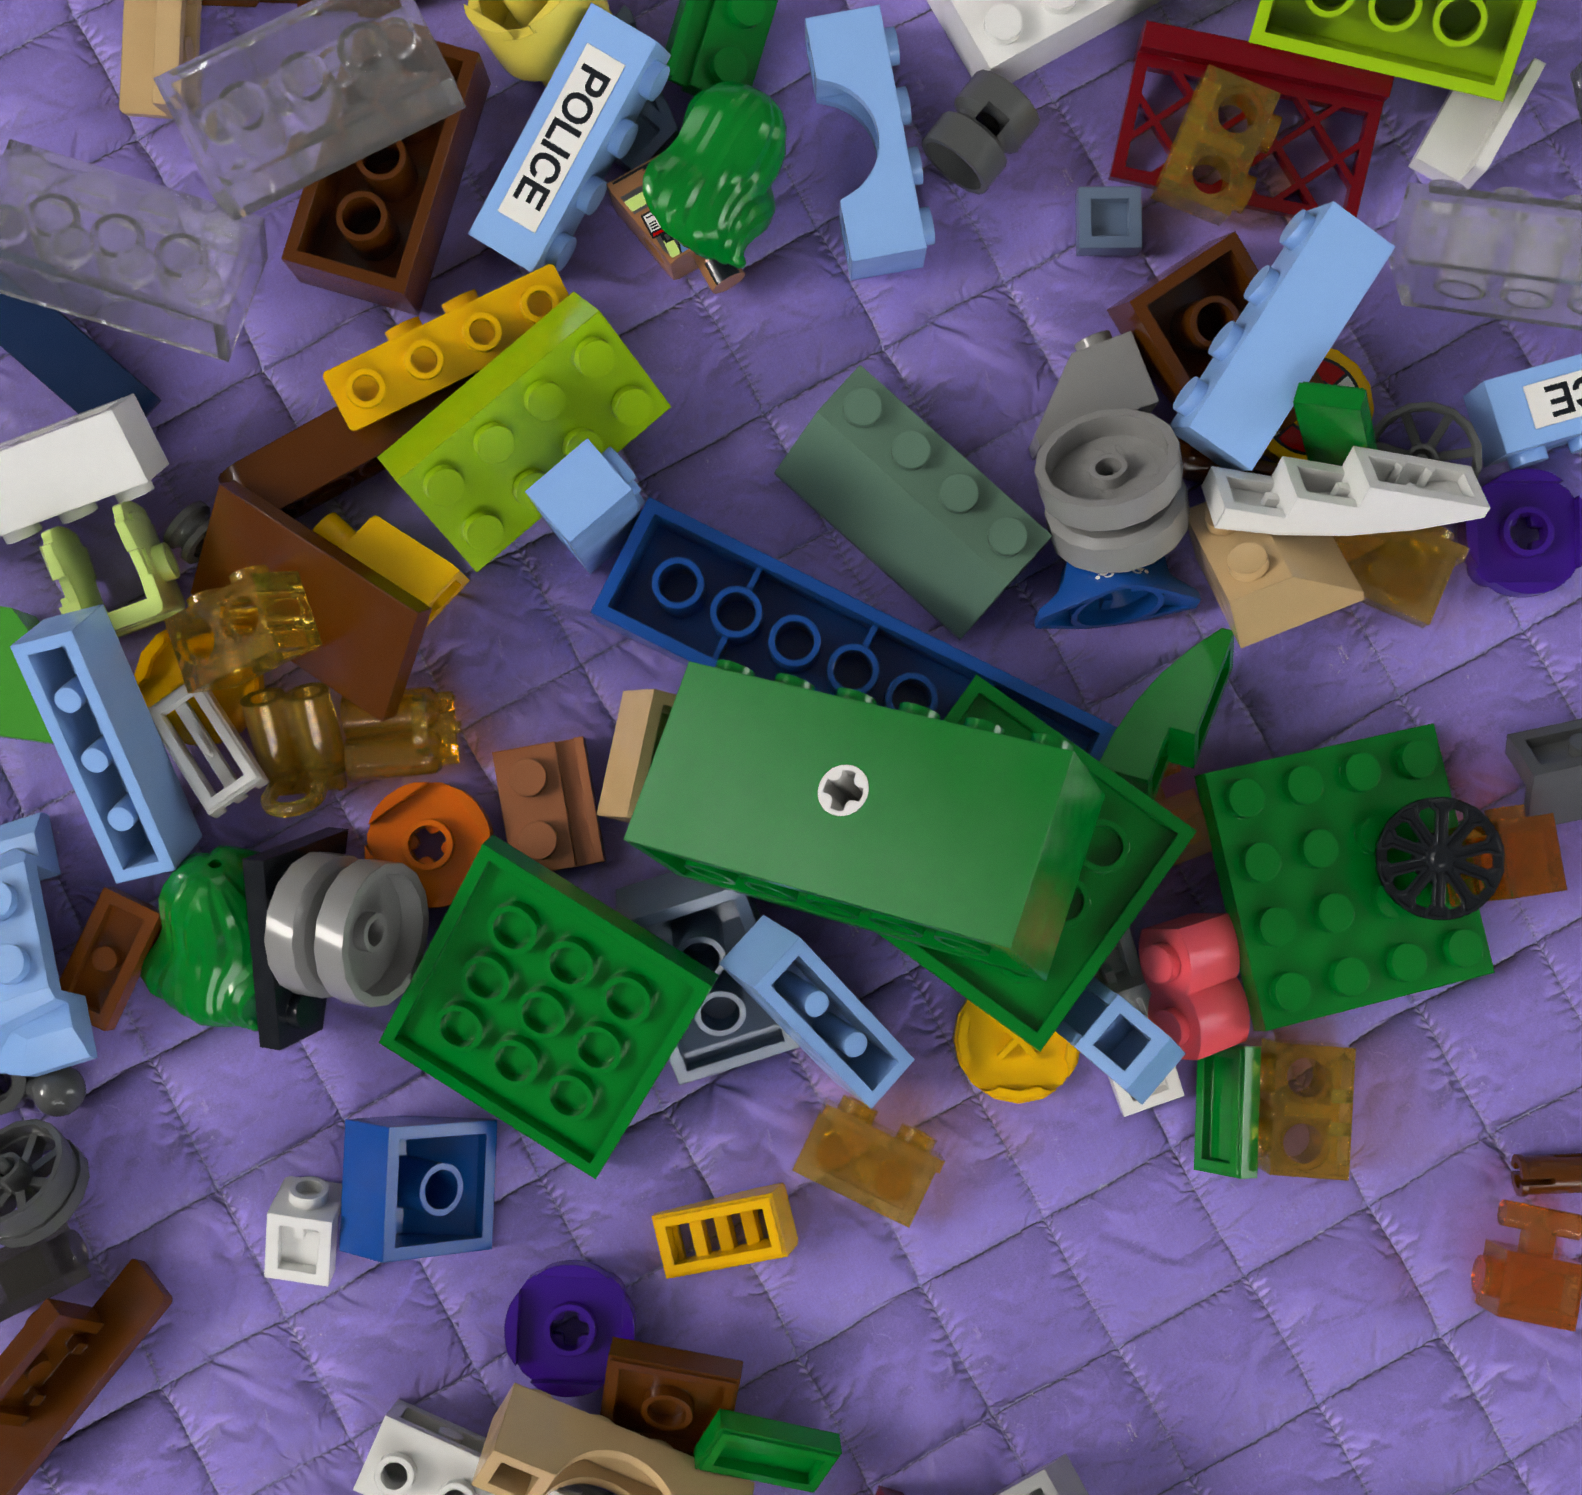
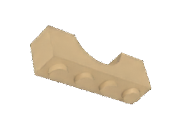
(547, 1445)

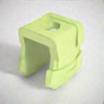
(153, 560)

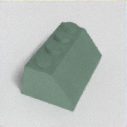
(911, 502)

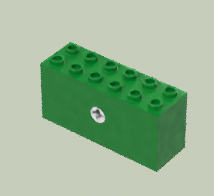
(870, 814)

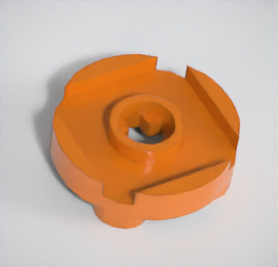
(437, 809)

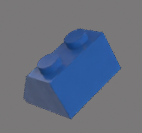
(417, 1186)

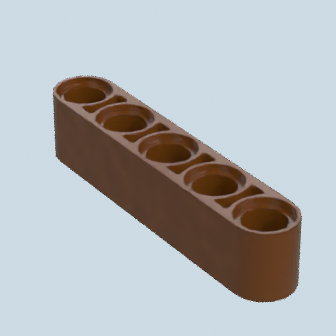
(325, 456)

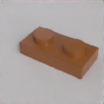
(111, 954)

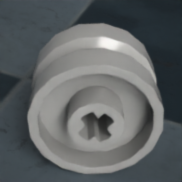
(1113, 490)
(347, 928)

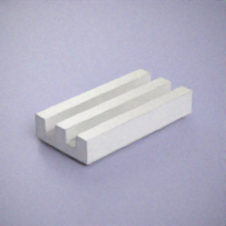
(234, 789)

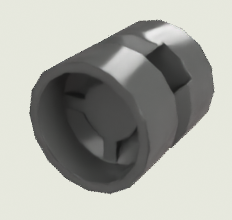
(988, 122)

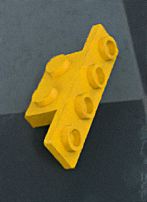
(443, 351)

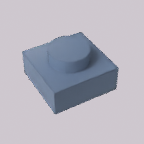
(1108, 221)

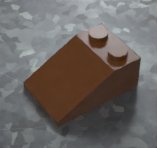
(1185, 310)

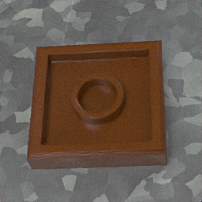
(667, 1391)

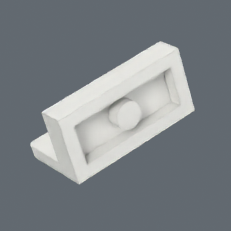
(1472, 130)

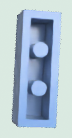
(589, 503)
(817, 1010)

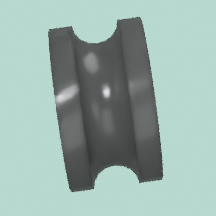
(189, 531)

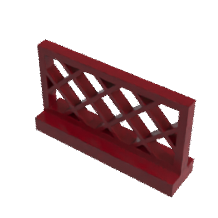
(1298, 78)

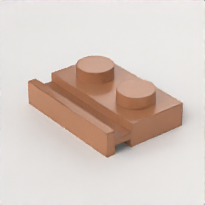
(550, 803)

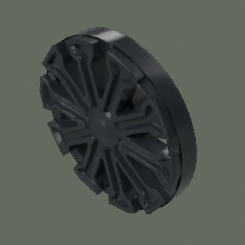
(1439, 858)

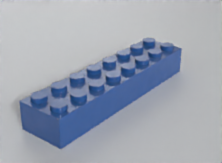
(717, 599)

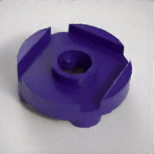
(1549, 561)
(545, 1298)

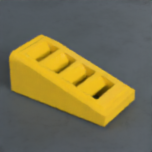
(778, 1220)

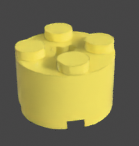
(529, 34)

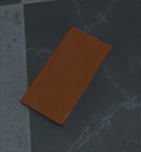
(363, 619)

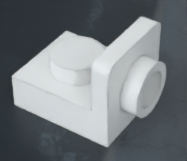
(303, 1231)

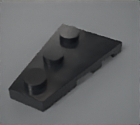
(281, 1014)

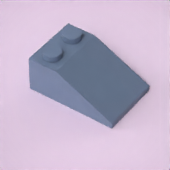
(706, 926)

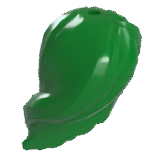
(719, 172)
(204, 942)

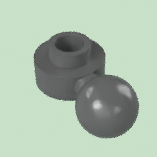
(52, 1093)

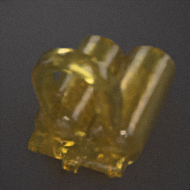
(410, 744)
(296, 745)

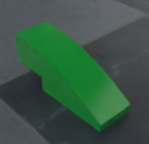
(1172, 715)

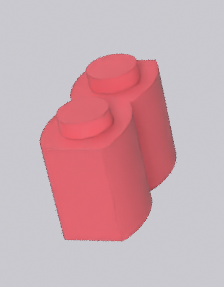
(1194, 982)

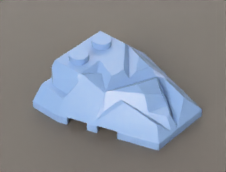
(38, 1021)

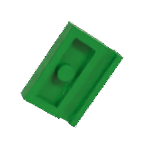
(717, 42)

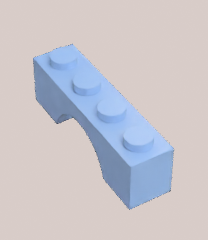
(853, 71)
(1120, 1040)

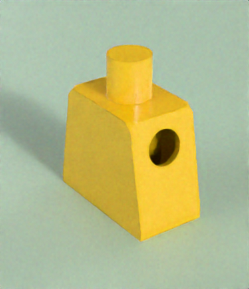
(397, 559)

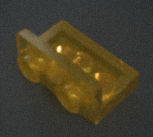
(1403, 569)
(868, 1160)

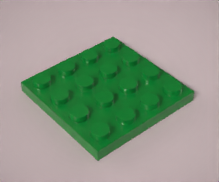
(1123, 866)
(1304, 886)
(546, 1006)

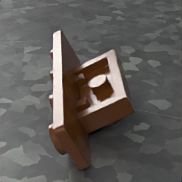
(65, 1362)

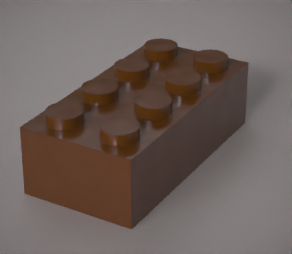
(383, 218)

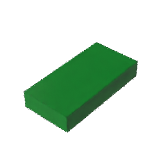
(1333, 421)
(1228, 1112)
(767, 1450)

